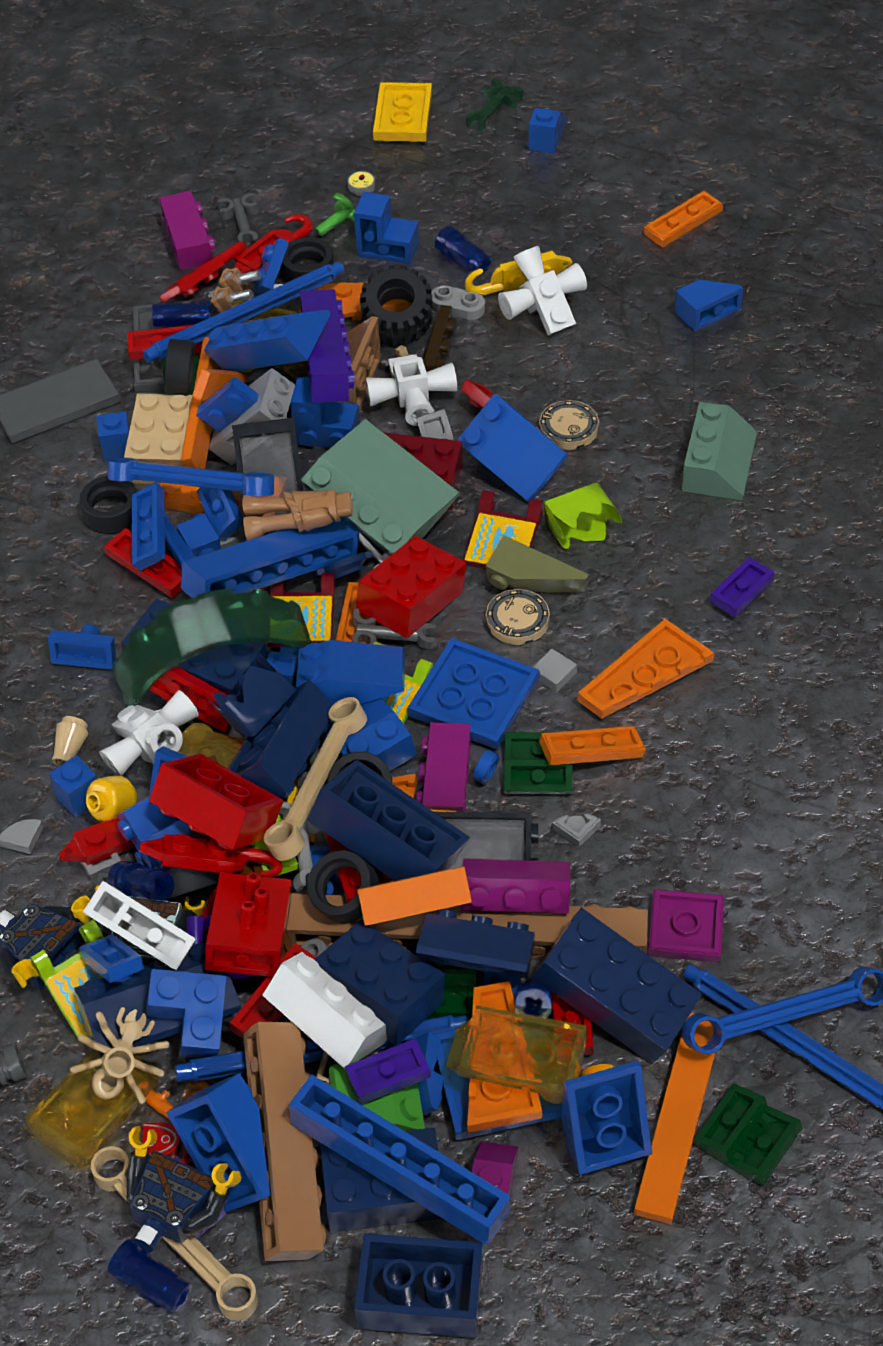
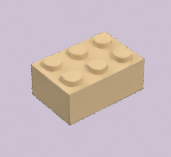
(158, 429)

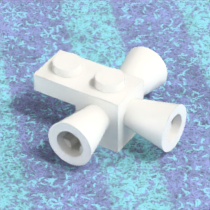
(543, 292)
(411, 385)
(147, 732)

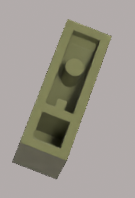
(525, 568)

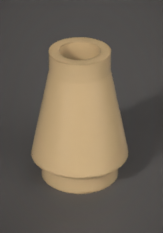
(69, 739)

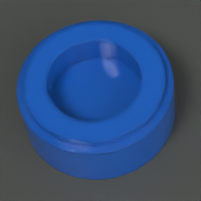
(486, 767)

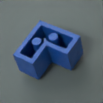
(380, 234)
(320, 422)
(147, 823)
(194, 1000)

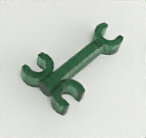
(497, 95)

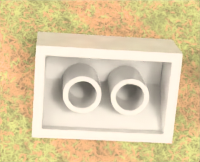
(325, 1010)

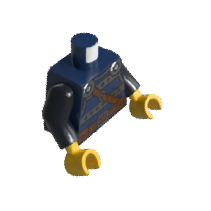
(39, 929)
(171, 1196)

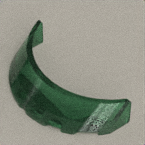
(202, 625)

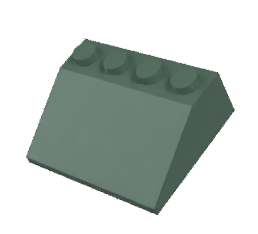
(389, 487)

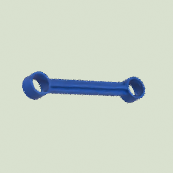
(249, 483)
(783, 1010)

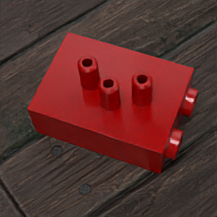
(248, 924)

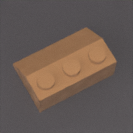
(365, 357)

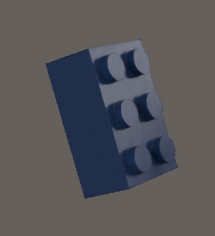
(385, 978)
(364, 1201)
(419, 1285)

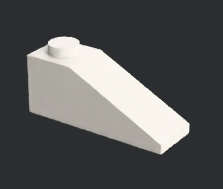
(139, 925)

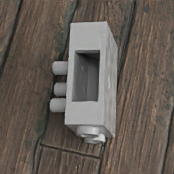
(272, 404)

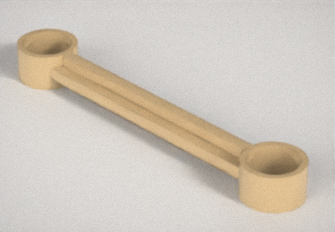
(347, 719)
(191, 1250)

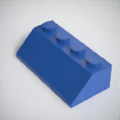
(266, 341)

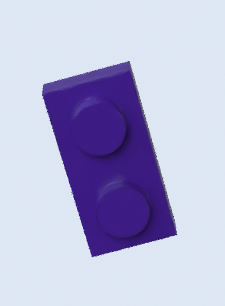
(742, 587)
(387, 1071)

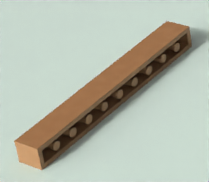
(309, 923)

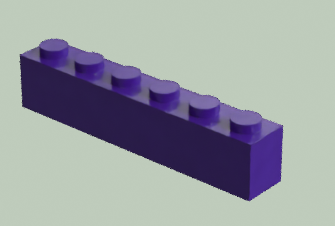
(329, 361)

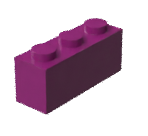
(187, 229)
(446, 767)
(518, 885)

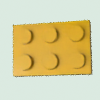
(402, 112)

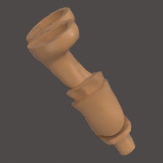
(307, 509)

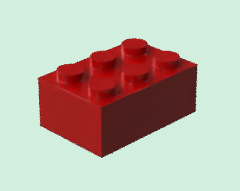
(411, 586)
(215, 801)

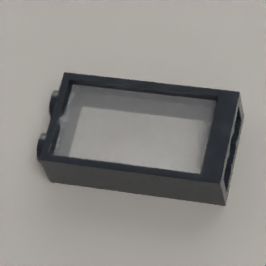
(270, 449)
(494, 835)

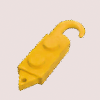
(510, 276)

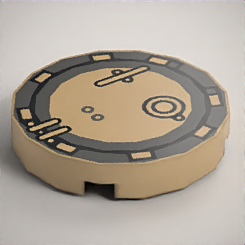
(569, 424)
(517, 616)

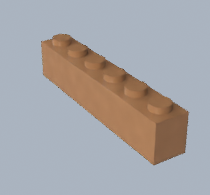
(292, 1209)

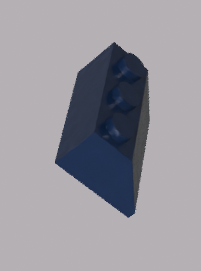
(476, 944)

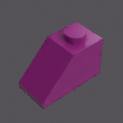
(496, 1164)

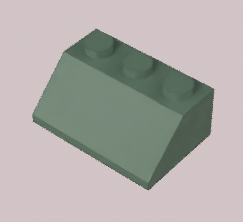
(718, 453)

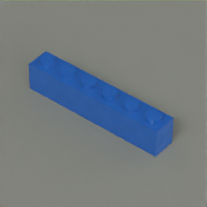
(269, 559)
(400, 1160)

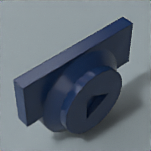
(345, 566)

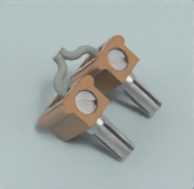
(233, 287)

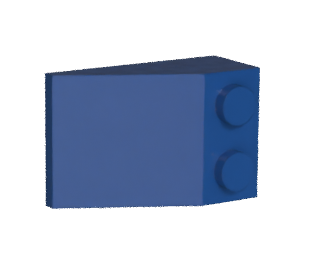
(512, 447)
(352, 669)
(381, 736)
(606, 1117)
(225, 1127)

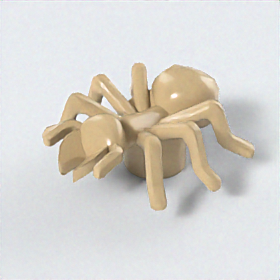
(119, 1061)

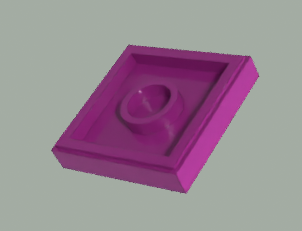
(686, 925)

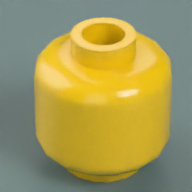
(109, 797)

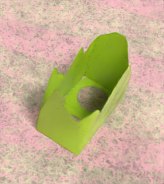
(580, 515)

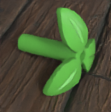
(343, 208)

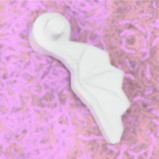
(367, 545)

